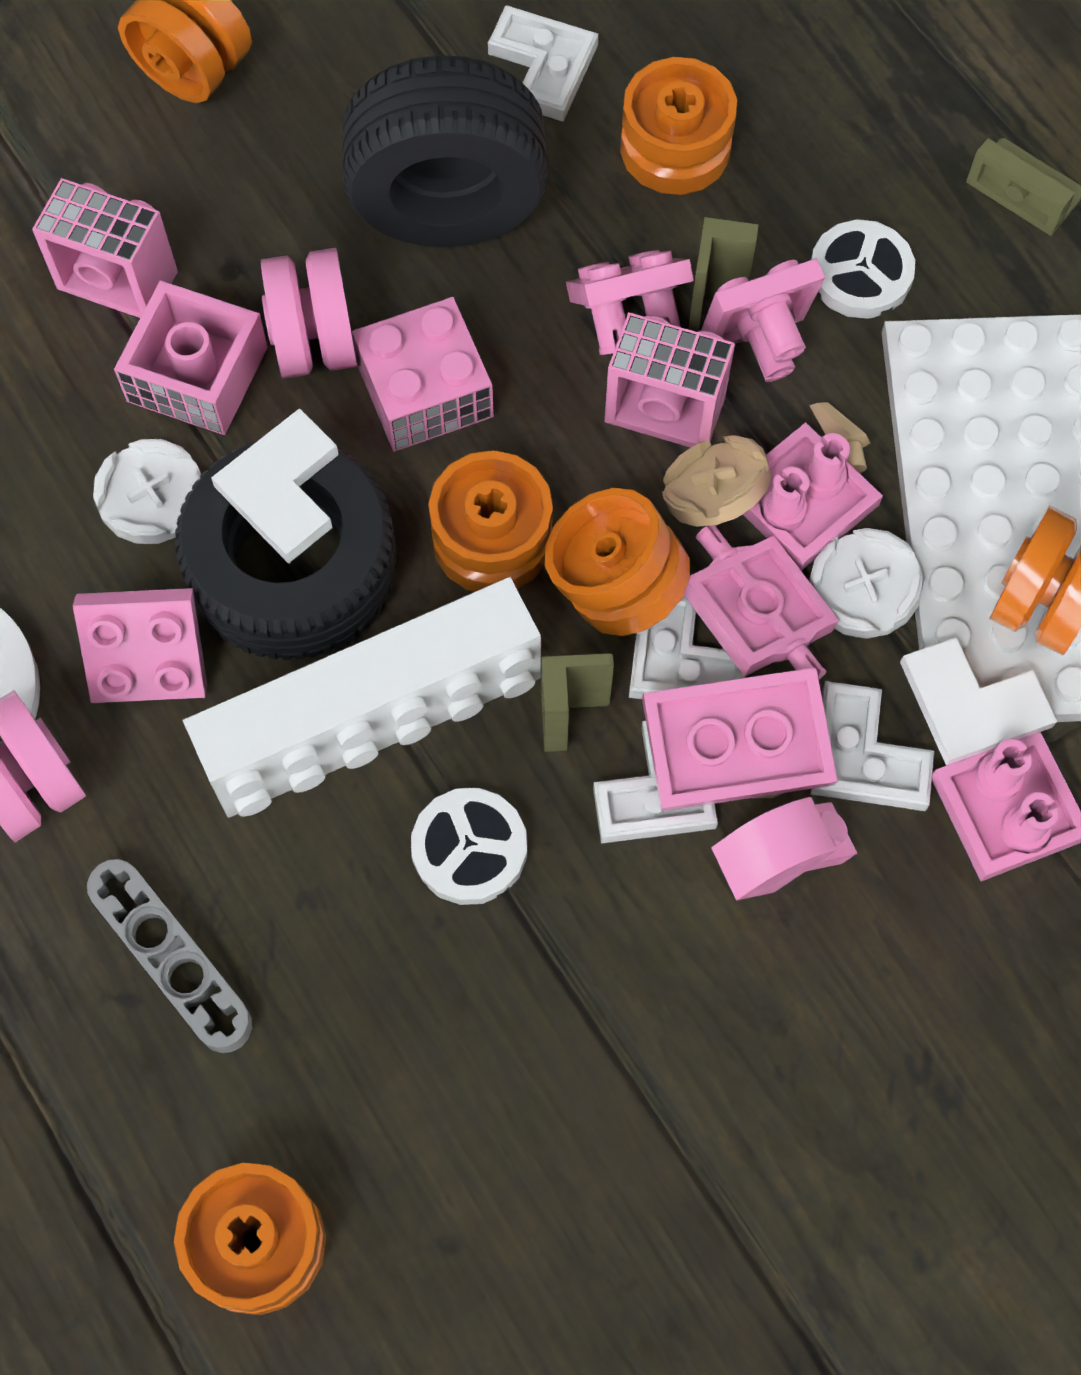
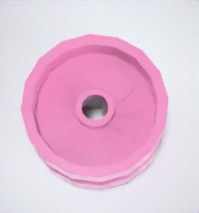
(307, 313)
(30, 760)

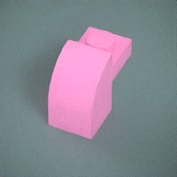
(783, 846)

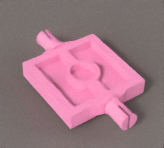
(758, 604)

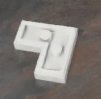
(552, 50)
(267, 481)
(670, 661)
(968, 717)
(863, 766)
(632, 808)

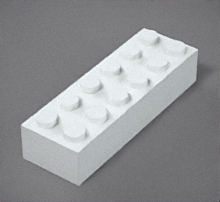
(367, 698)

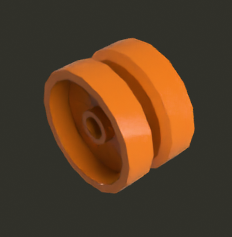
(185, 43)
(678, 125)
(490, 520)
(617, 561)
(1046, 577)
(213, 1234)

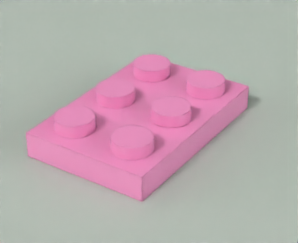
(739, 739)

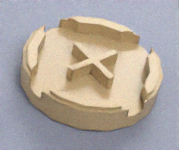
(716, 481)

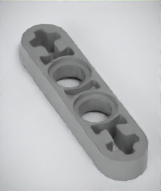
(167, 956)

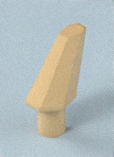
(834, 422)

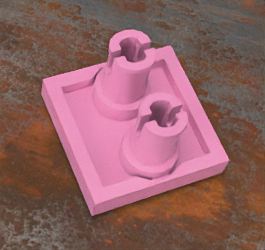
(607, 285)
(766, 313)
(812, 494)
(140, 645)
(1009, 805)

